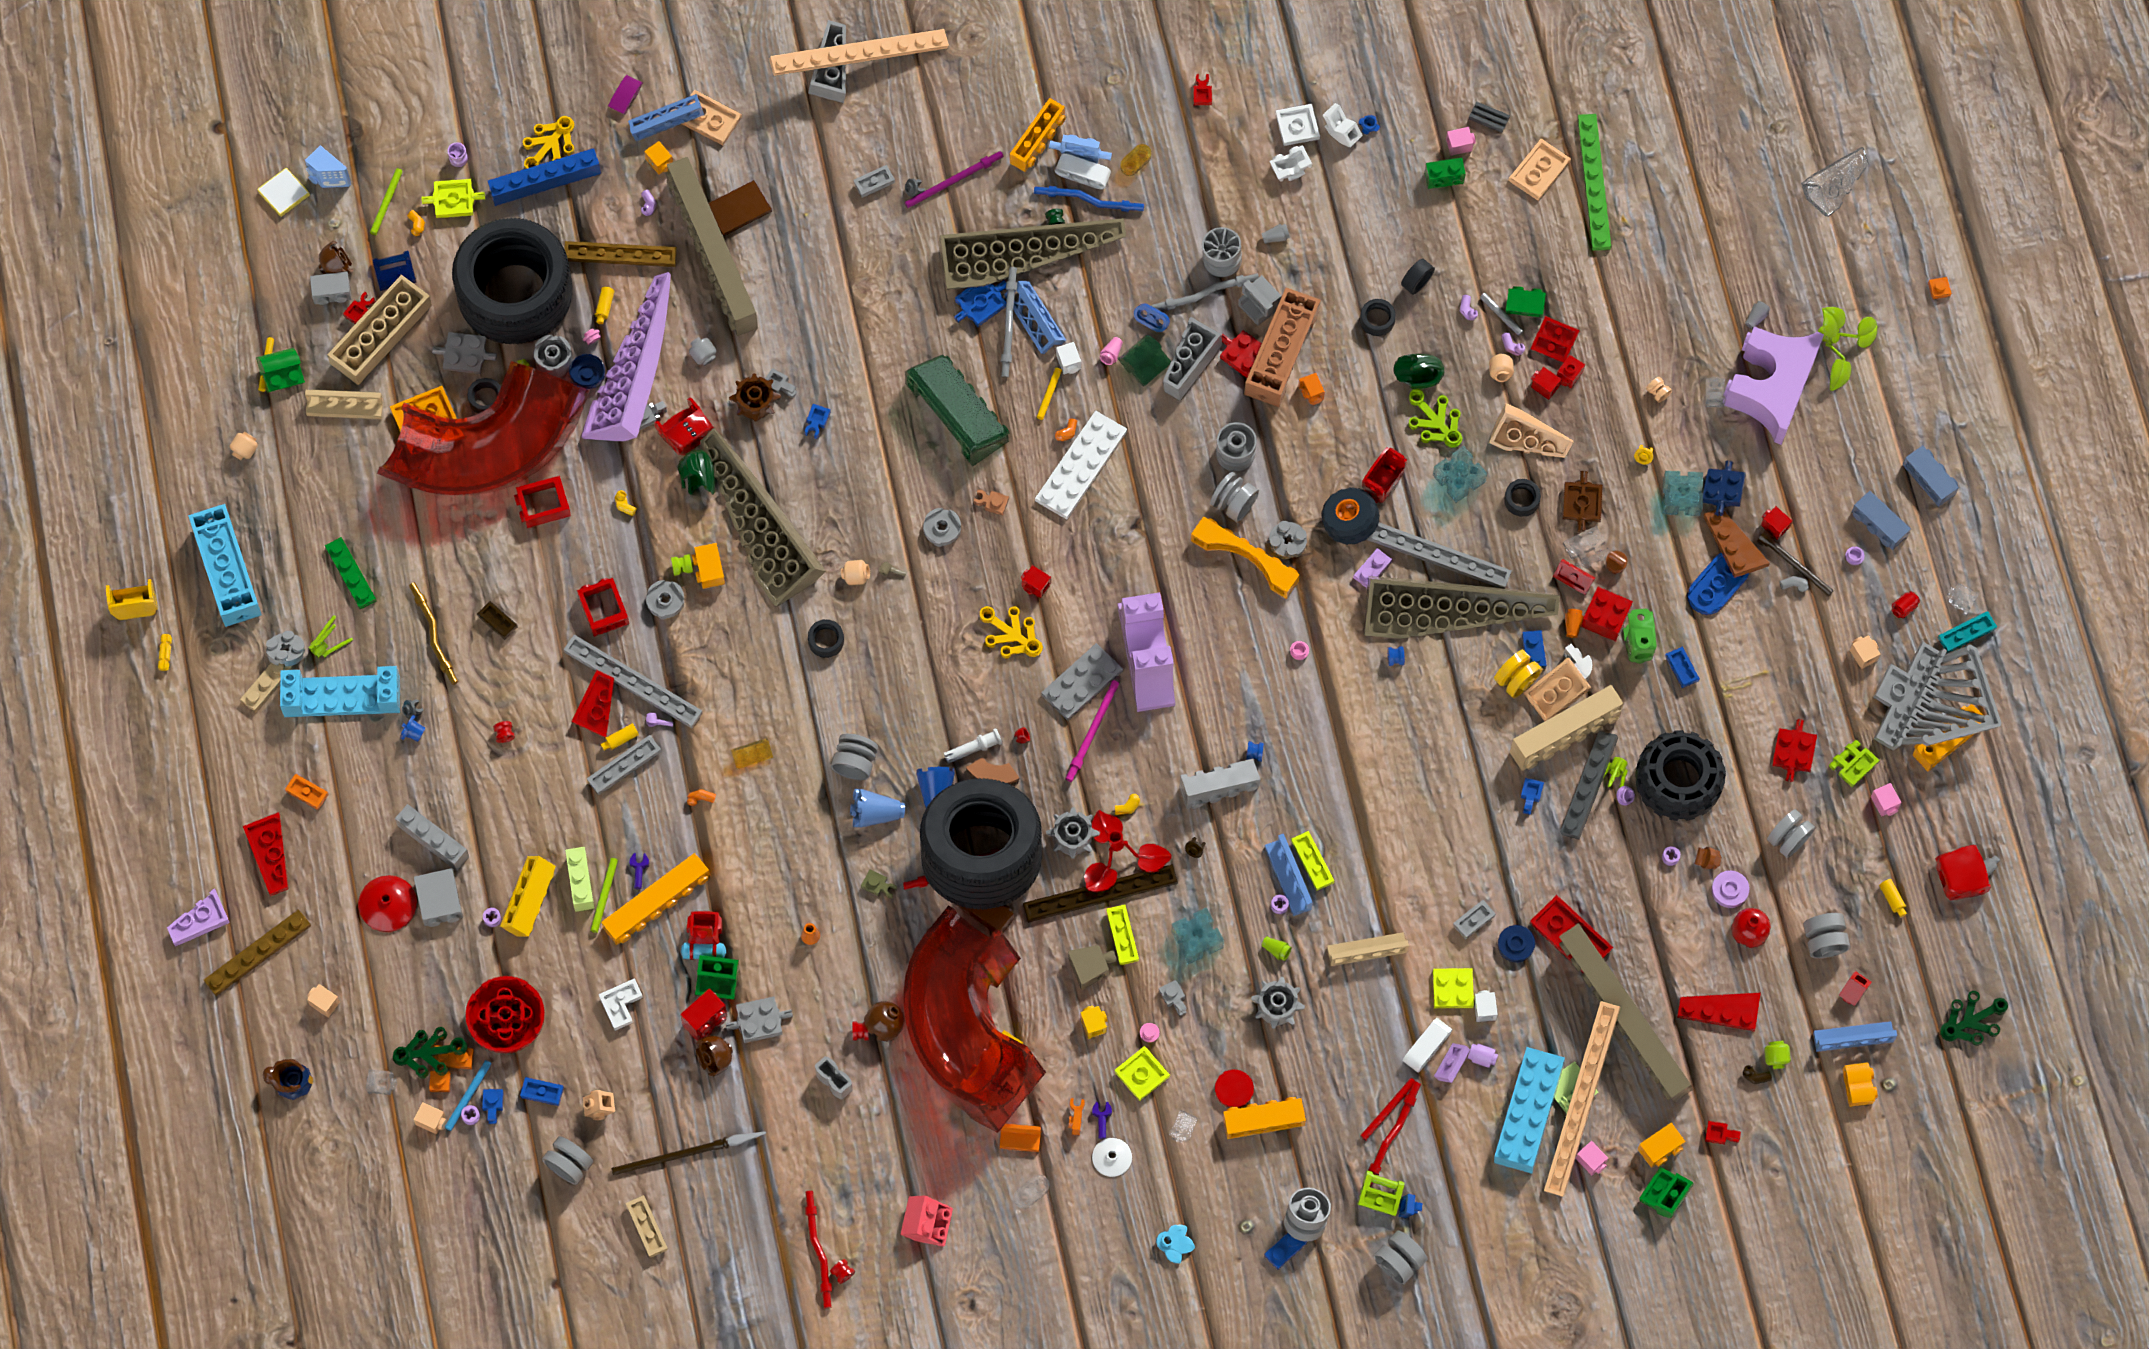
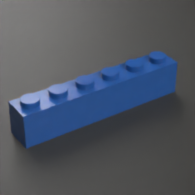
(544, 177)

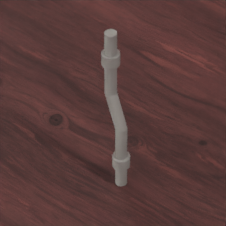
(1011, 287)
(1170, 304)

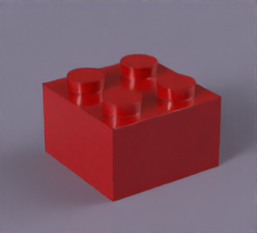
(1606, 614)
(704, 1015)

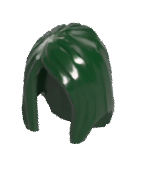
(1419, 370)
(699, 471)

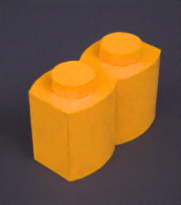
(1859, 1084)

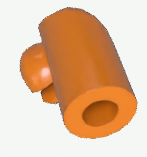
(1067, 433)
(698, 795)

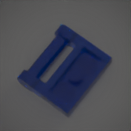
(389, 276)

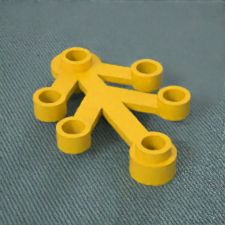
(550, 141)
(1012, 634)

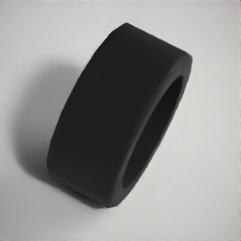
(1417, 276)
(1377, 304)
(476, 386)
(1522, 484)
(825, 652)

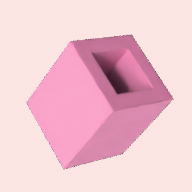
(1460, 141)
(1886, 800)
(1592, 1158)

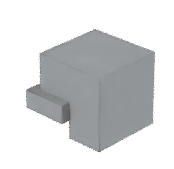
(1259, 299)

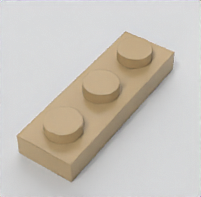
(264, 686)
(646, 1226)

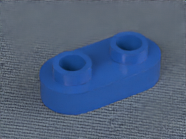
(1152, 318)

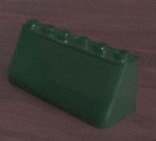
(957, 407)

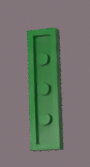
(350, 573)

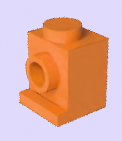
(1311, 388)

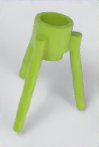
(318, 646)
(1617, 769)

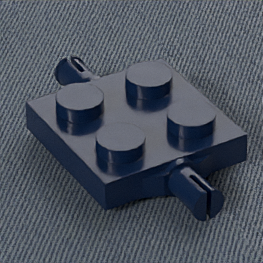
(1724, 487)

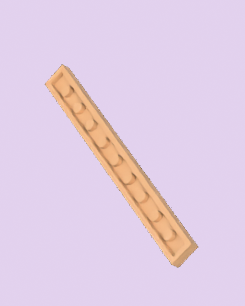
(858, 52)
(1582, 1099)

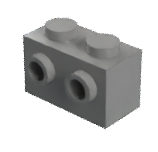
(330, 288)

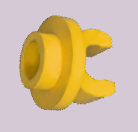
(1643, 455)

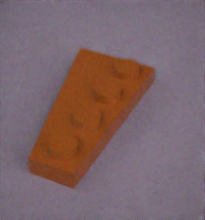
(1734, 545)

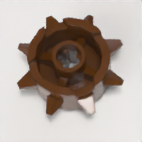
(755, 397)

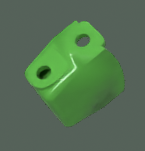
(1640, 636)

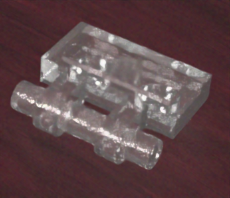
(1584, 543)

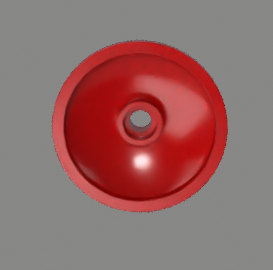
(391, 914)

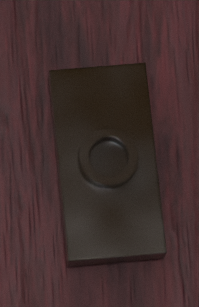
(497, 620)

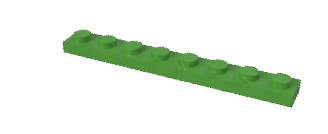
(1594, 182)

